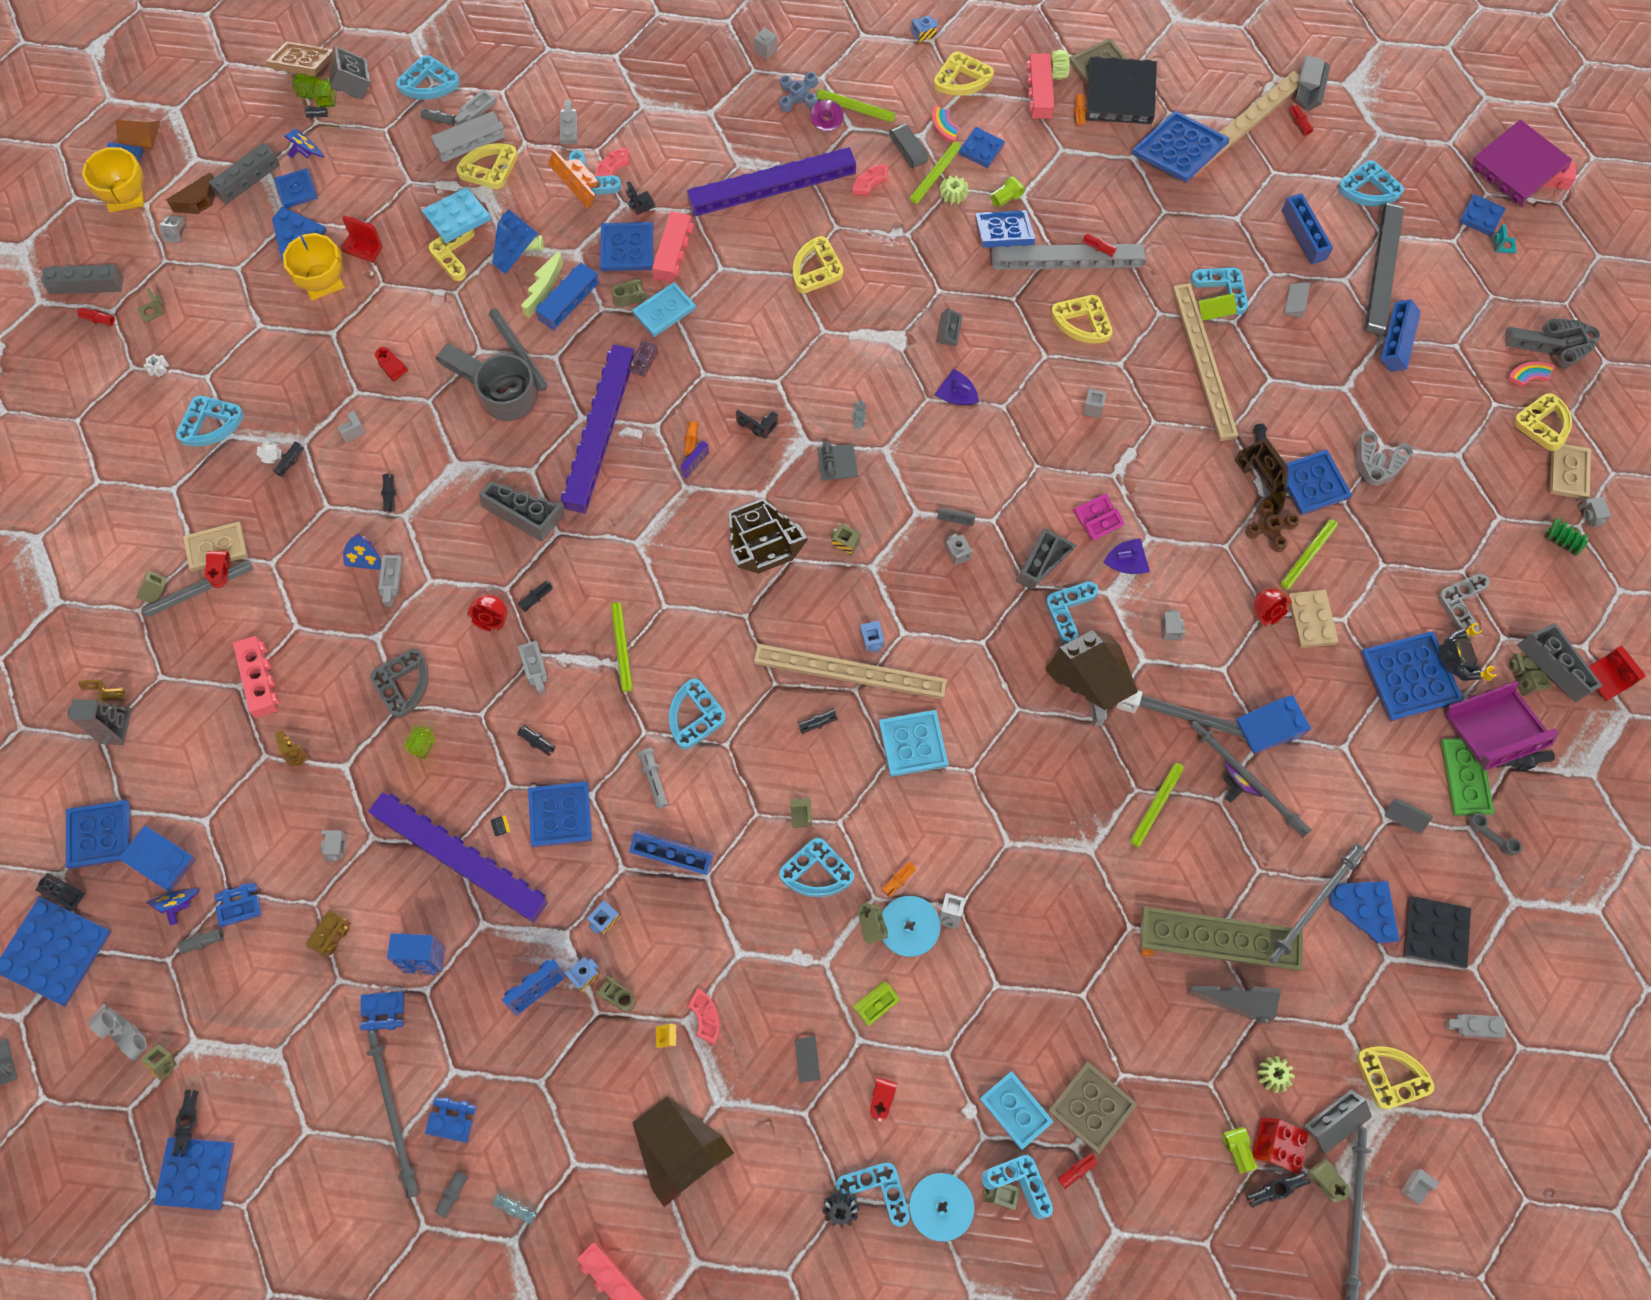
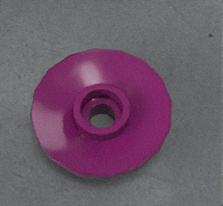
(828, 109)

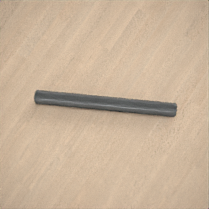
(517, 347)
(193, 590)
(1190, 715)

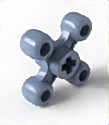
(798, 91)

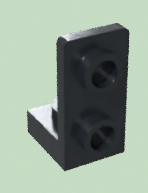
(639, 203)
(764, 429)
(59, 891)

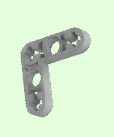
(1456, 601)

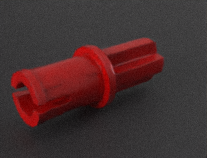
(1301, 120)
(1099, 245)
(96, 316)
(1077, 1171)

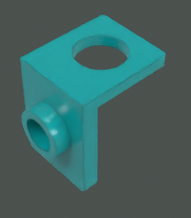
(1499, 240)

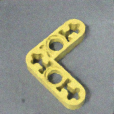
(445, 252)

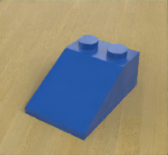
(1273, 724)
(157, 858)

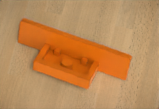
(575, 176)

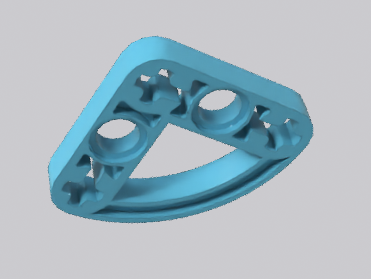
(408, 88)
(1372, 176)
(207, 410)
(707, 712)
(814, 857)

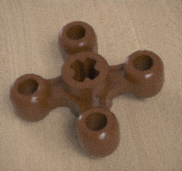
(1272, 526)

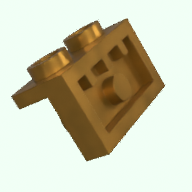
(291, 753)
(328, 934)

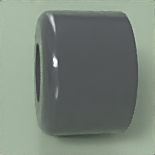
(503, 372)

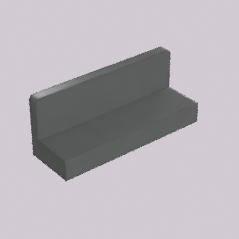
(1313, 98)
(1533, 341)
(1338, 1120)

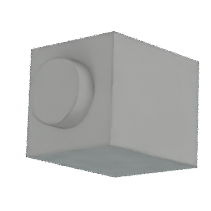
(765, 43)

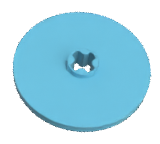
(924, 932)
(941, 1225)

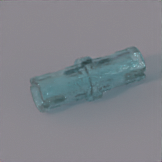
(859, 414)
(514, 1209)

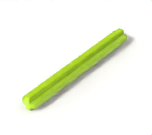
(856, 105)
(935, 173)
(1308, 554)
(621, 647)
(1156, 805)

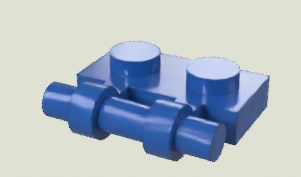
(238, 910)
(382, 1004)
(447, 1126)

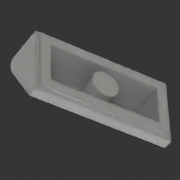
(1311, 72)
(1297, 299)

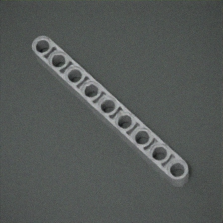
(1066, 257)

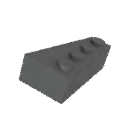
(521, 510)
(1560, 661)
(101, 720)

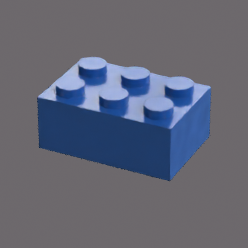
(416, 953)

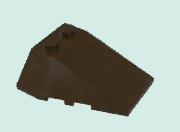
(1270, 465)
(763, 537)
(1094, 669)
(677, 1148)

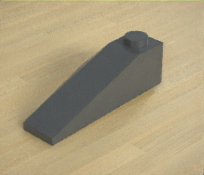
(1254, 1003)

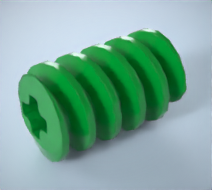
(1567, 536)

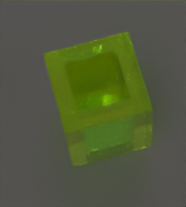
(304, 85)
(324, 93)
(419, 742)

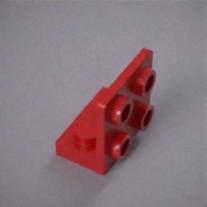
(362, 239)
(1616, 673)
(1280, 1144)

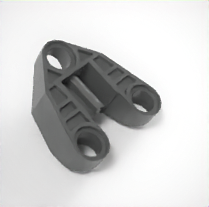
(1575, 335)

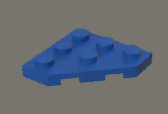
(291, 225)
(511, 240)
(1367, 908)

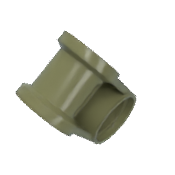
(629, 293)
(872, 924)
(613, 993)
(1327, 1179)

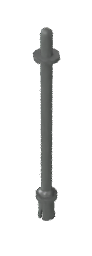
(1291, 818)
(1348, 862)
(407, 1173)
(1353, 1282)

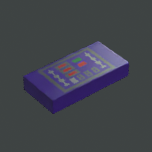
(694, 459)

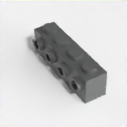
(244, 173)
(82, 279)

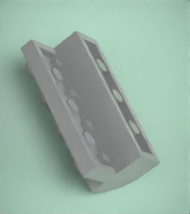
(467, 136)

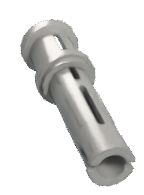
(650, 770)

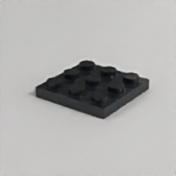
(1437, 932)

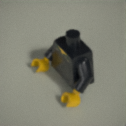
(1460, 657)

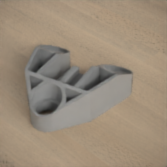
(1364, 456)
(125, 1034)

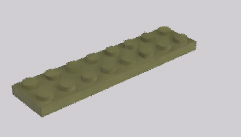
(1217, 938)

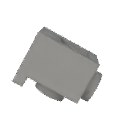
(1595, 511)
(958, 554)
(1172, 625)
(334, 845)

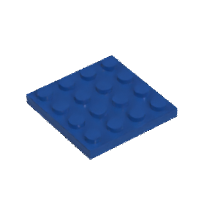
(1180, 146)
(1411, 676)
(52, 951)

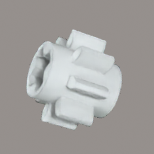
(156, 365)
(268, 452)

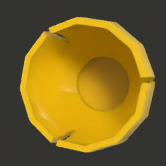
(115, 178)
(316, 268)

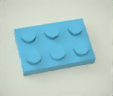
(664, 309)
(1016, 1110)

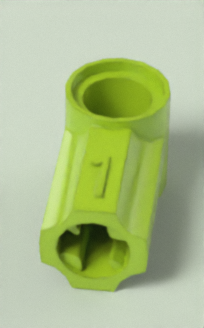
(1011, 189)
(1238, 1143)

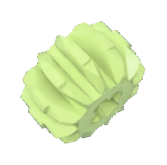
(1060, 64)
(954, 190)
(1272, 1066)

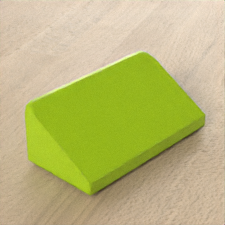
(1218, 307)
(876, 1003)

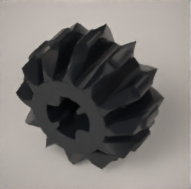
(840, 1201)

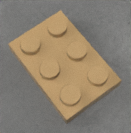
(1571, 472)
(222, 538)
(1313, 619)

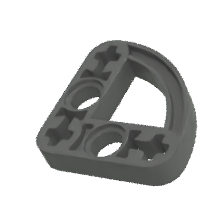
(390, 676)

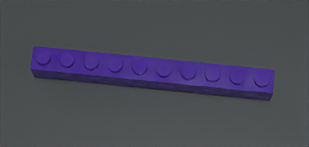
(771, 181)
(598, 429)
(458, 857)

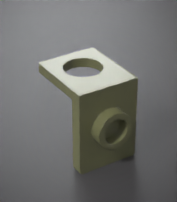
(155, 304)

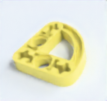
(959, 66)
(490, 175)
(826, 270)
(1086, 309)
(1549, 438)
(1393, 1092)

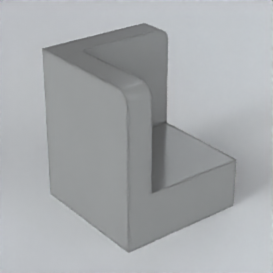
(1094, 403)
(351, 429)
(1418, 1186)

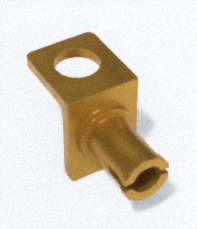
(103, 693)

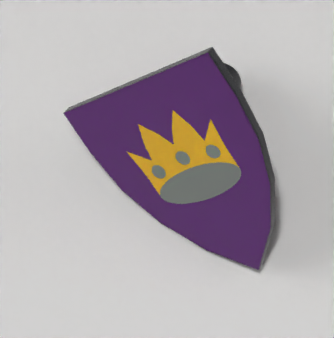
(1237, 784)

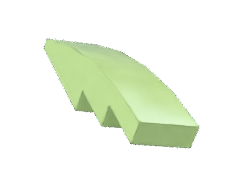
(545, 280)

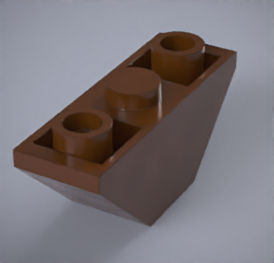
(194, 197)

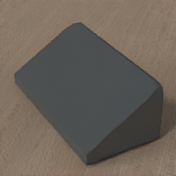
(949, 327)
(956, 516)
(1408, 815)
(807, 1059)

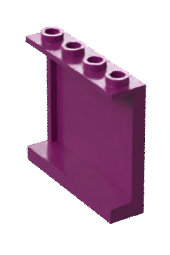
(1520, 162)
(1499, 726)

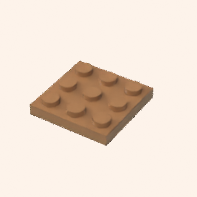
(299, 58)

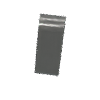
(908, 145)
(458, 362)

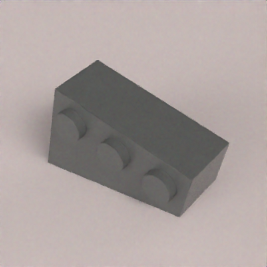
(1043, 558)

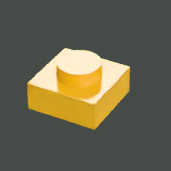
(666, 1036)

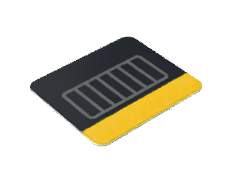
(500, 825)

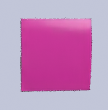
(1098, 517)

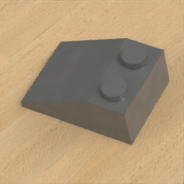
(349, 73)

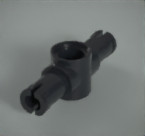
(1530, 761)
(183, 1133)
(1268, 1193)

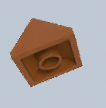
(137, 131)

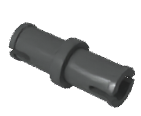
(438, 116)
(200, 941)
(451, 1194)

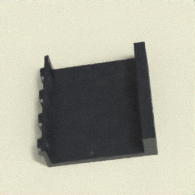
(1121, 90)

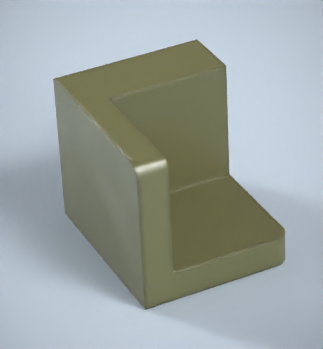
(151, 587)
(801, 813)

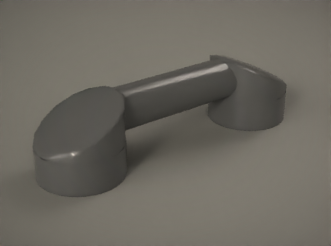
(1510, 847)

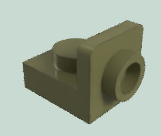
(1521, 665)
(1533, 682)
(1004, 1196)

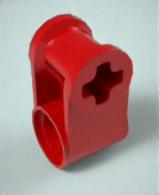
(390, 363)
(217, 568)
(882, 1095)

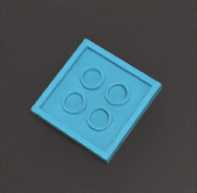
(456, 214)
(913, 743)

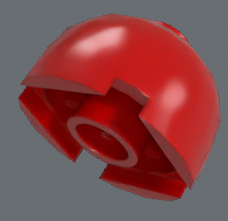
(1271, 606)
(488, 612)

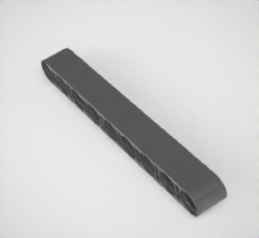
(1384, 269)

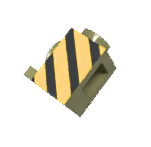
(845, 533)
(163, 1067)

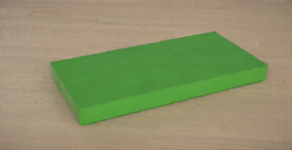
(1465, 780)

